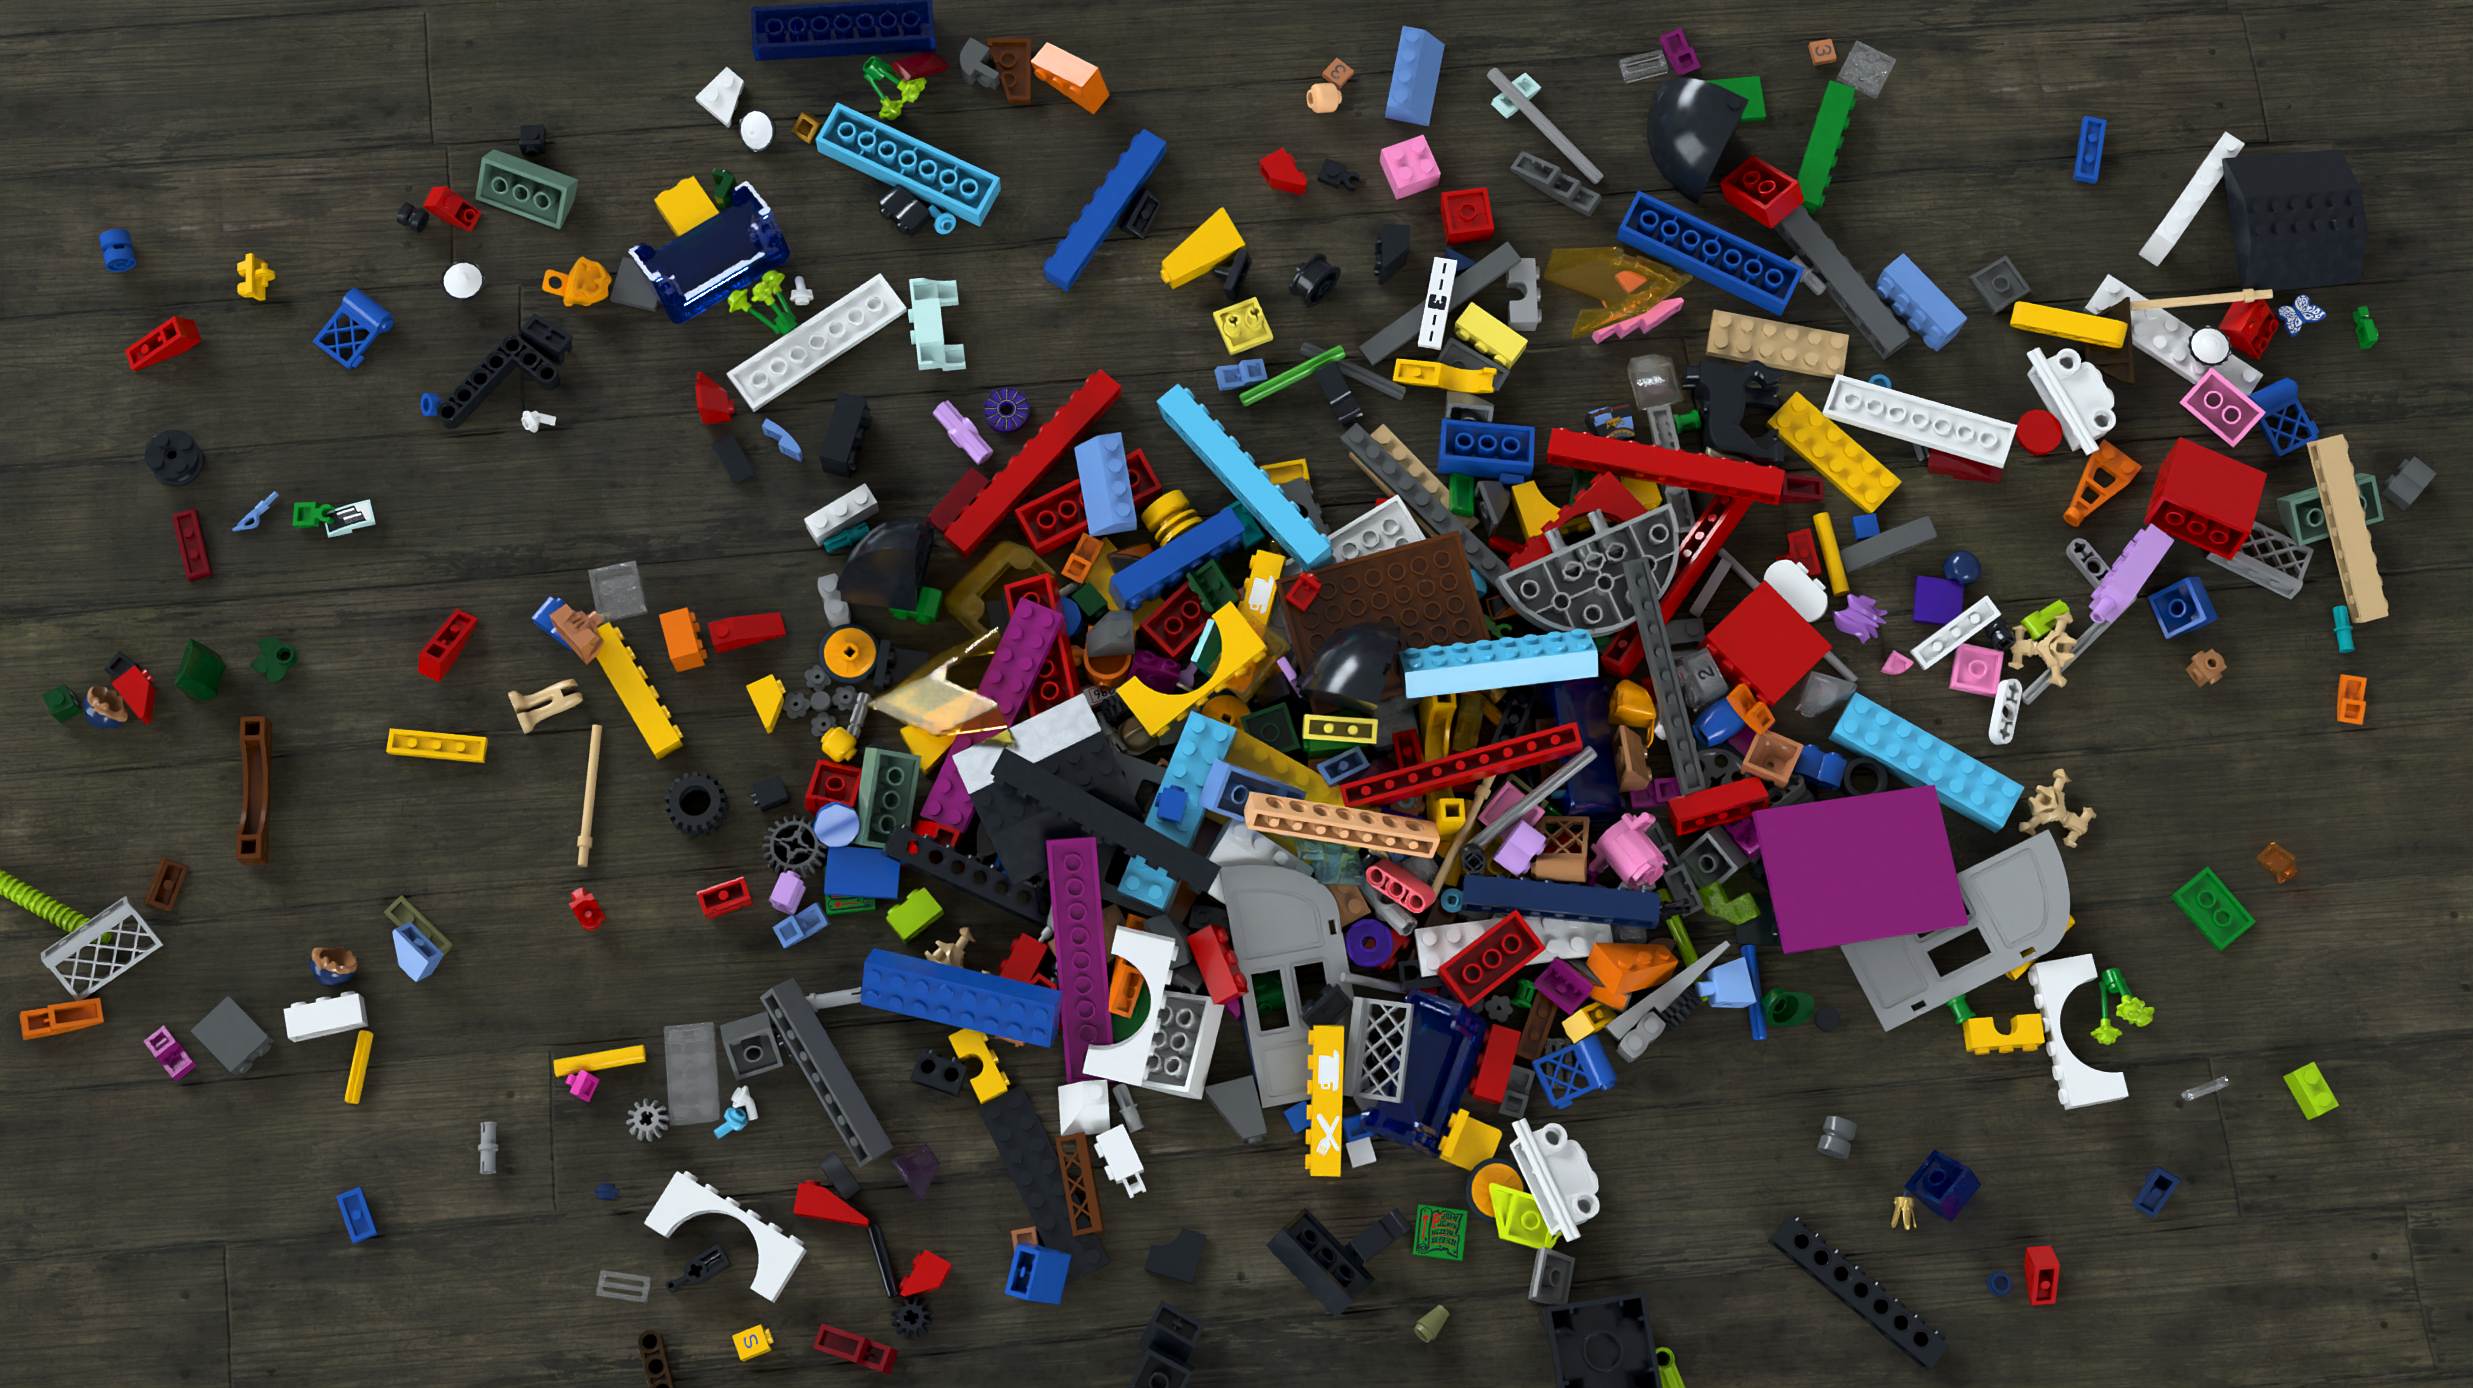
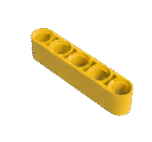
(2068, 324)

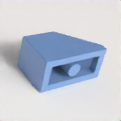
(1344, 767)
(415, 952)

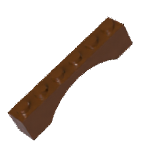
(256, 752)

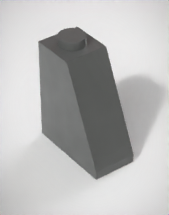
(1240, 1107)

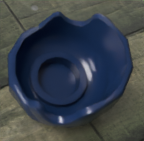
(1963, 567)

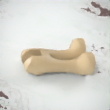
(558, 704)

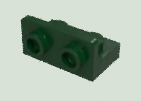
(725, 184)

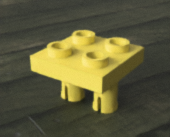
(1243, 326)

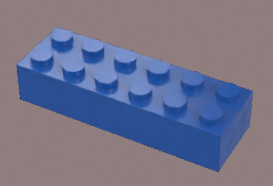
(1175, 560)

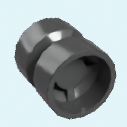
(1837, 1135)

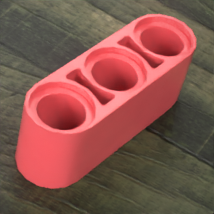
(1411, 888)

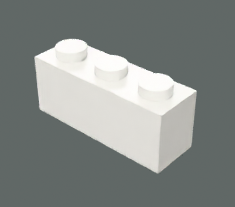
(842, 514)
(325, 1016)

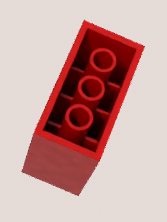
(2205, 498)
(1765, 645)

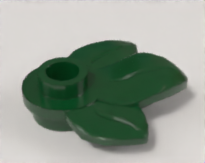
(272, 660)

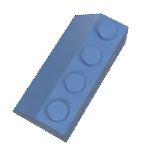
(1415, 77)
(1105, 485)

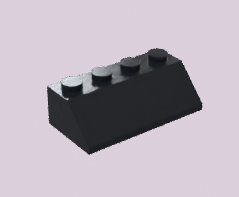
(1320, 1262)

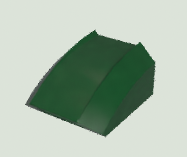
(200, 671)

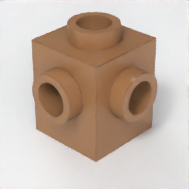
(2206, 667)

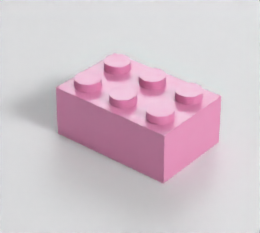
(2222, 407)

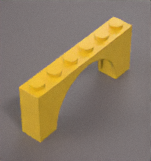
(1535, 510)
(1239, 649)
(1435, 724)

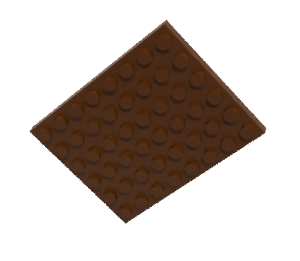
(1414, 586)

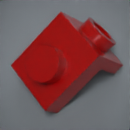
(1304, 591)

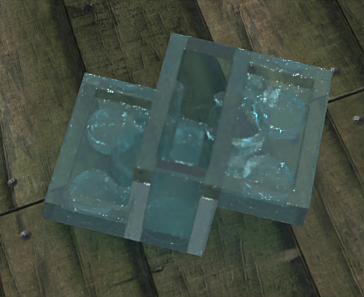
(1332, 861)

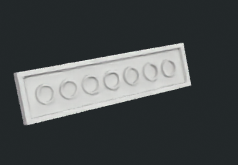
(2168, 338)
(816, 342)
(1919, 421)
(1559, 937)

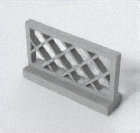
(2259, 572)
(90, 931)
(1358, 1044)

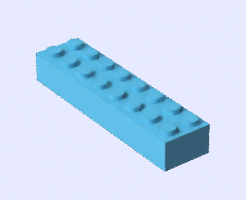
(908, 162)
(1497, 663)
(1925, 761)
(1189, 767)

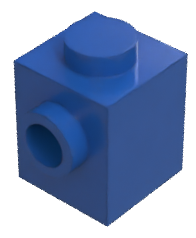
(1172, 804)

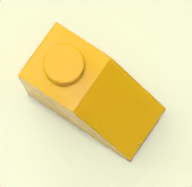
(767, 699)
(1588, 1021)

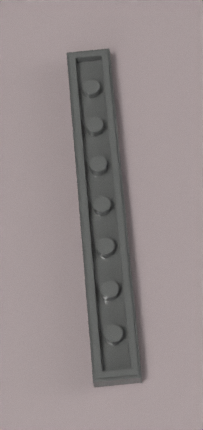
(1463, 288)

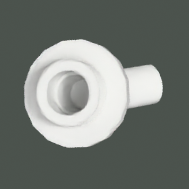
(801, 295)
(532, 419)
(742, 1098)

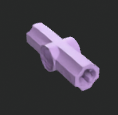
(963, 432)

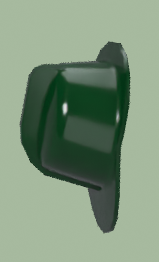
(1787, 1007)

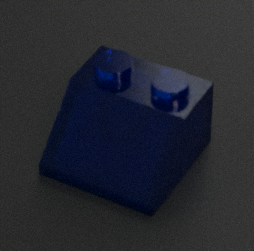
(1943, 1185)

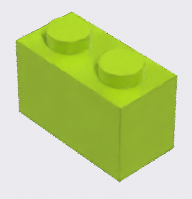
(914, 914)
(2311, 1091)

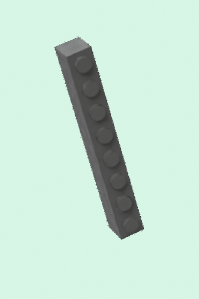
(1843, 282)
(826, 1072)

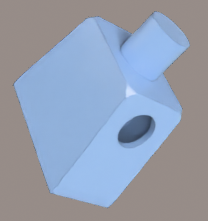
(1727, 985)

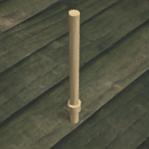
(2246, 296)
(1482, 793)
(585, 841)

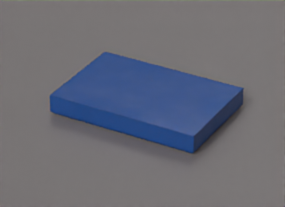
(861, 873)

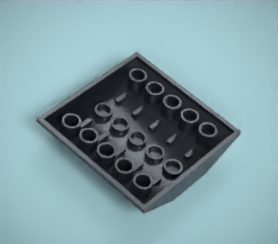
(2296, 220)
(1067, 745)

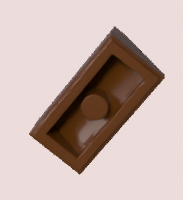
(166, 884)

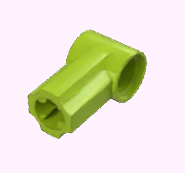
(2042, 622)
(1668, 1372)

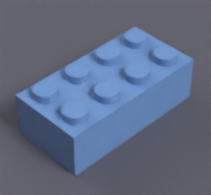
(1919, 302)
(1230, 786)

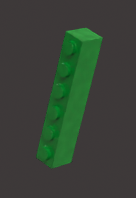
(1823, 143)

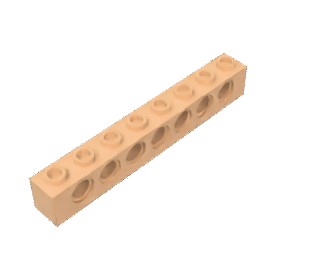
(1341, 825)

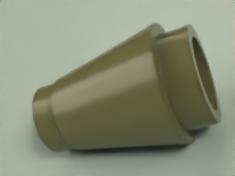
(1430, 1325)

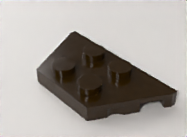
(2114, 361)

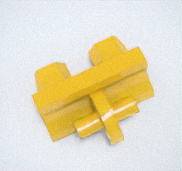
(256, 276)

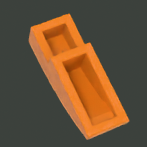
(61, 1018)

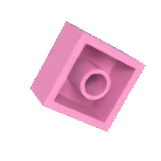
(1410, 167)

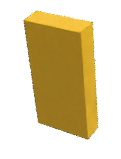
(1287, 471)

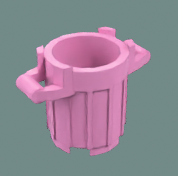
(1629, 851)

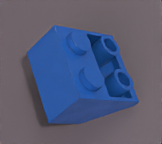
(1038, 1273)

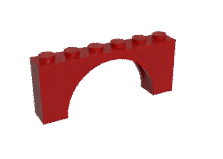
(1605, 494)

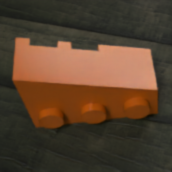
(1071, 76)
(1631, 966)

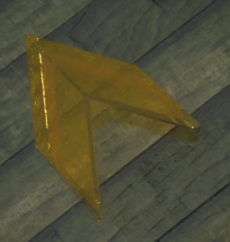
(1620, 281)
(939, 706)

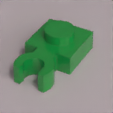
(2365, 330)
(309, 513)

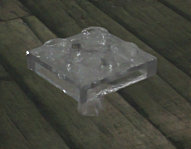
(1870, 64)

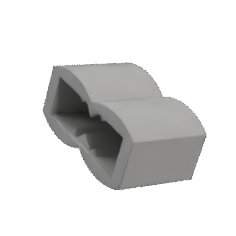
(835, 609)
(1637, 1040)

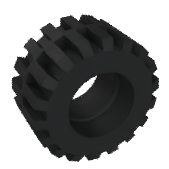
(693, 785)

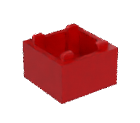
(1466, 216)

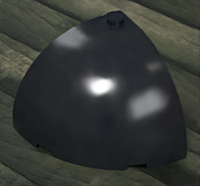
(1690, 131)
(889, 564)
(1351, 667)

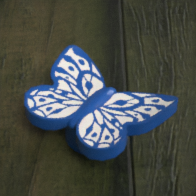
(2299, 314)

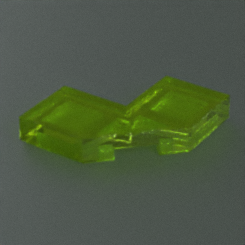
(1735, 911)

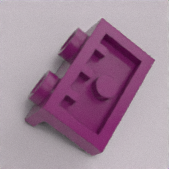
(1155, 672)

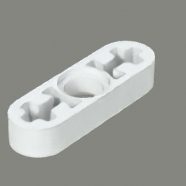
(2008, 695)

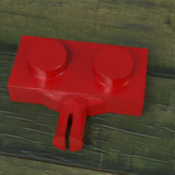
(1803, 551)

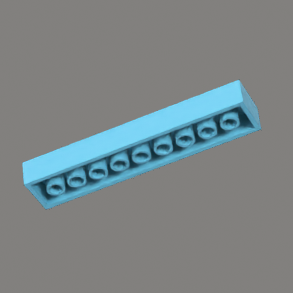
(1245, 480)

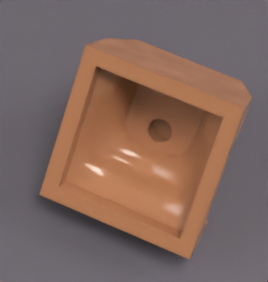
(579, 631)
(1772, 758)

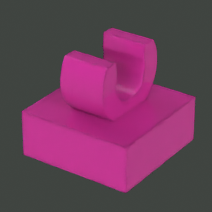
(582, 1085)

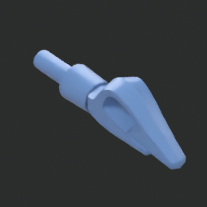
(255, 513)

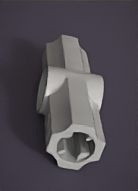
(1388, 910)

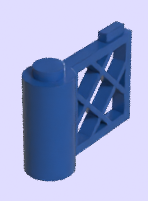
(365, 313)
(2275, 399)
(1594, 1068)

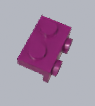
(1564, 985)

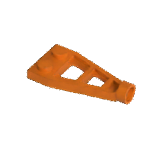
(2115, 464)

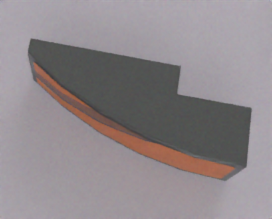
(1600, 992)

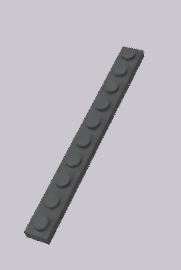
(1422, 502)
(1664, 675)

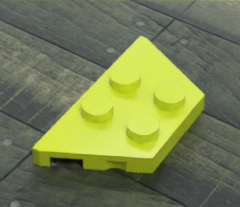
(1520, 1218)

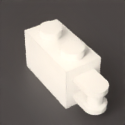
(1120, 1158)

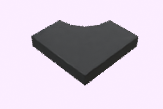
(1177, 1258)

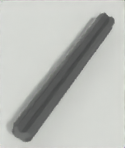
(1358, 373)

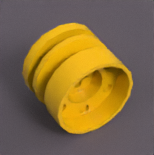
(1170, 517)

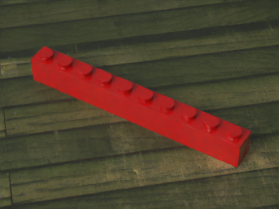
(1032, 463)
(1665, 466)
(1694, 557)
(1462, 768)

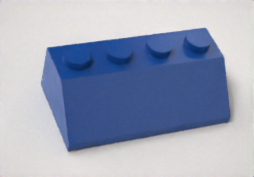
(1485, 449)

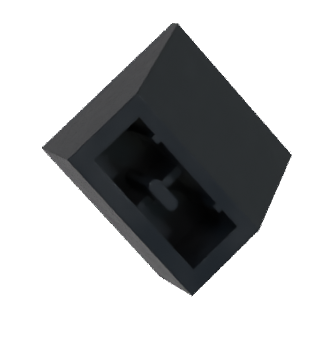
(1391, 250)
(1172, 1331)

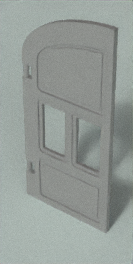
(2013, 900)
(1276, 924)

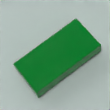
(1461, 494)

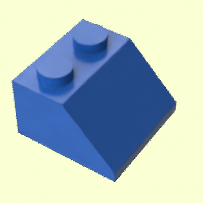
(2183, 607)

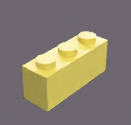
(1490, 336)
(1339, 728)

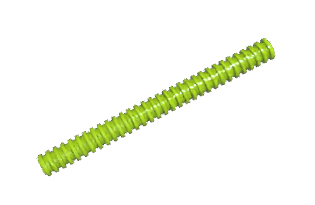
(44, 905)

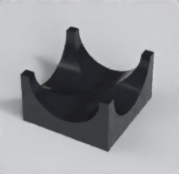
(1602, 1343)

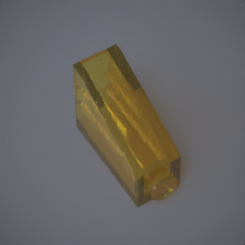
(1469, 723)

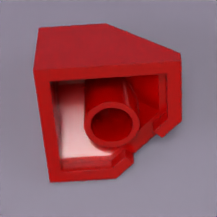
(712, 401)

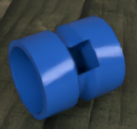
(117, 250)

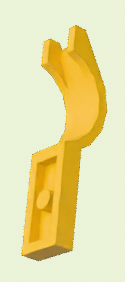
(1443, 376)

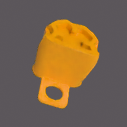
(584, 284)
(1633, 707)

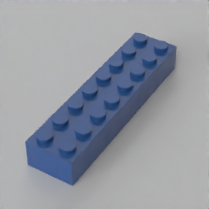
(1709, 253)
(961, 997)

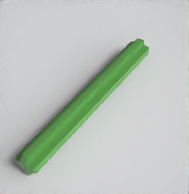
(1292, 375)

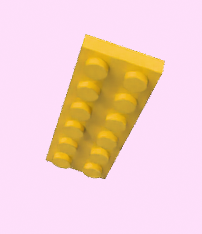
(1833, 453)

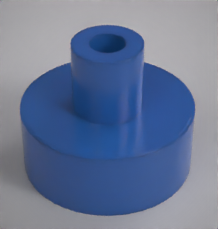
(430, 403)

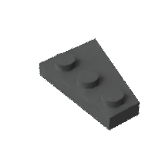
(1462, 357)

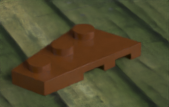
(1013, 63)

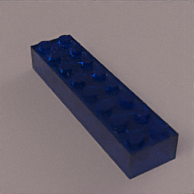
(842, 29)

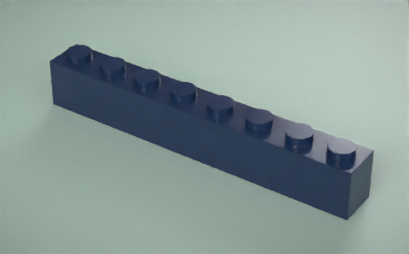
(1561, 901)

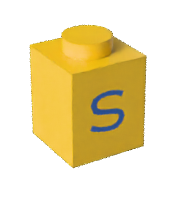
(753, 1342)

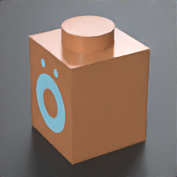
(1410, 806)

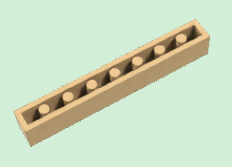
(2348, 529)

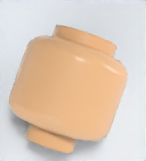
(1323, 97)

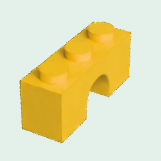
(1982, 1036)
(972, 1044)

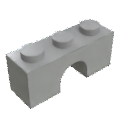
(1524, 314)

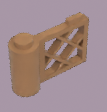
(1562, 864)

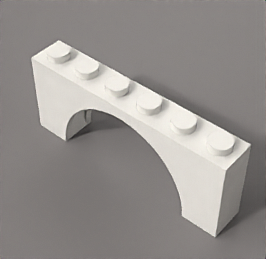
(2190, 200)
(1128, 1058)
(2077, 1082)
(688, 1199)

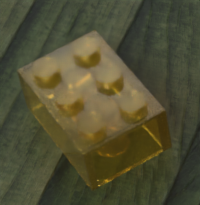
(1250, 681)

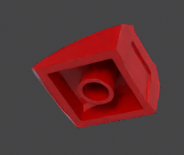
(833, 784)

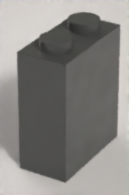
(233, 1036)

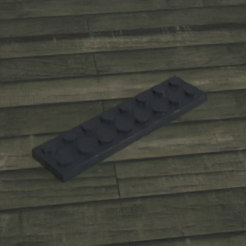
(1039, 1180)

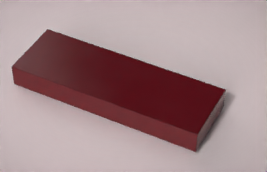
(919, 66)
(961, 495)
(192, 544)

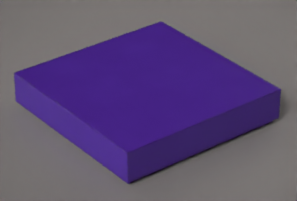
(1937, 600)

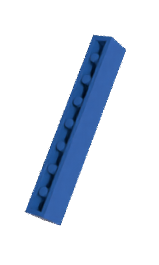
(1104, 210)

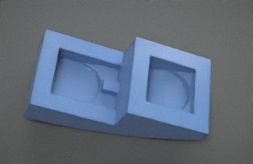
(1242, 375)
(786, 443)
(801, 925)

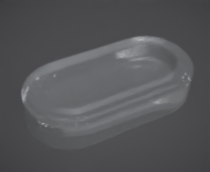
(2205, 1089)

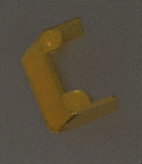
(964, 598)

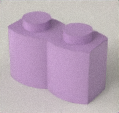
(1519, 848)
(787, 892)

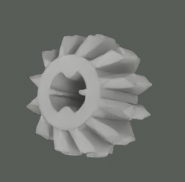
(638, 1120)

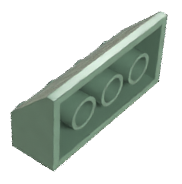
(525, 188)
(2305, 517)
(885, 794)

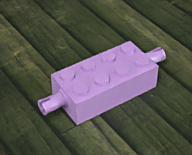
(2129, 573)

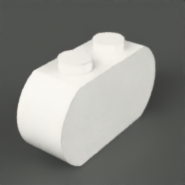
(1798, 589)

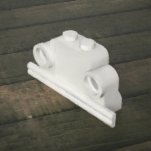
(2074, 396)
(1556, 1177)

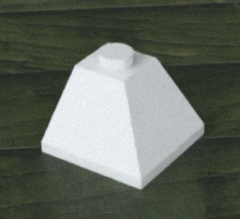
(1084, 1107)

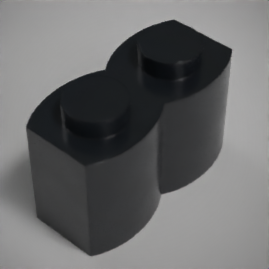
(904, 211)

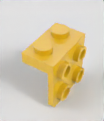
(1468, 1141)

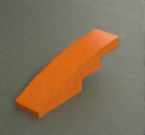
(1126, 978)

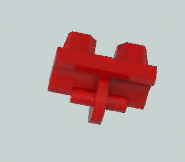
(586, 909)

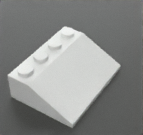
(1246, 846)
(1183, 1045)

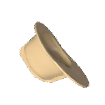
(1135, 736)

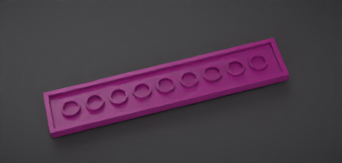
(1007, 683)
(1079, 950)

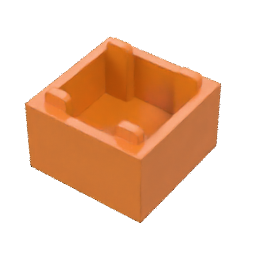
(682, 639)

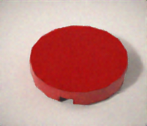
(2038, 432)

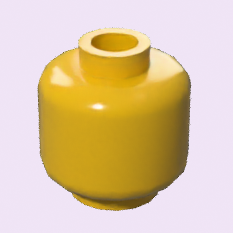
(839, 744)

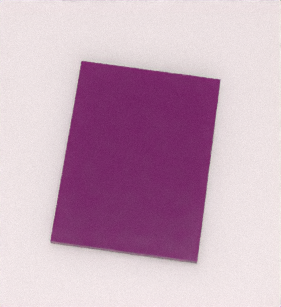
(1859, 869)

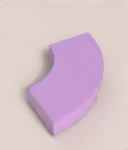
(1289, 673)

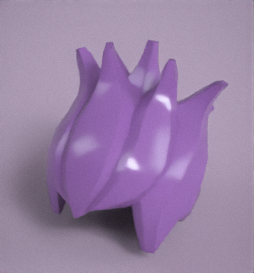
(1859, 617)

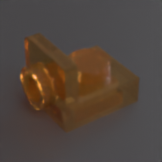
(2278, 861)

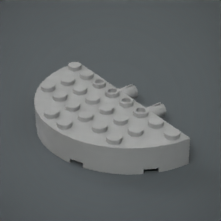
(1586, 581)

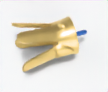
(1495, 694)
(1906, 1204)

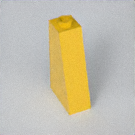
(1209, 245)
(929, 747)

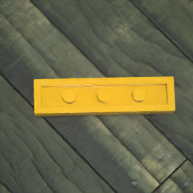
(437, 745)

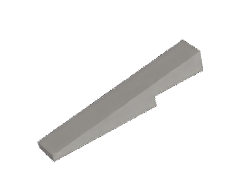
(1665, 435)
(1663, 996)

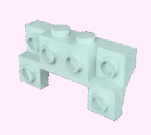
(927, 300)

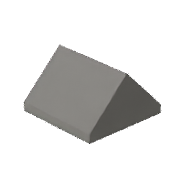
(1551, 1277)

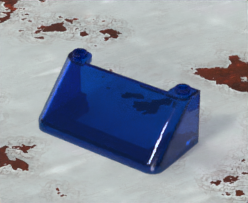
(714, 256)
(1595, 788)
(1438, 1067)

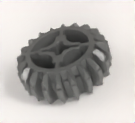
(786, 843)

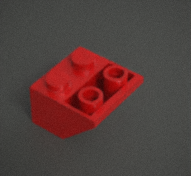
(2249, 326)
(942, 834)

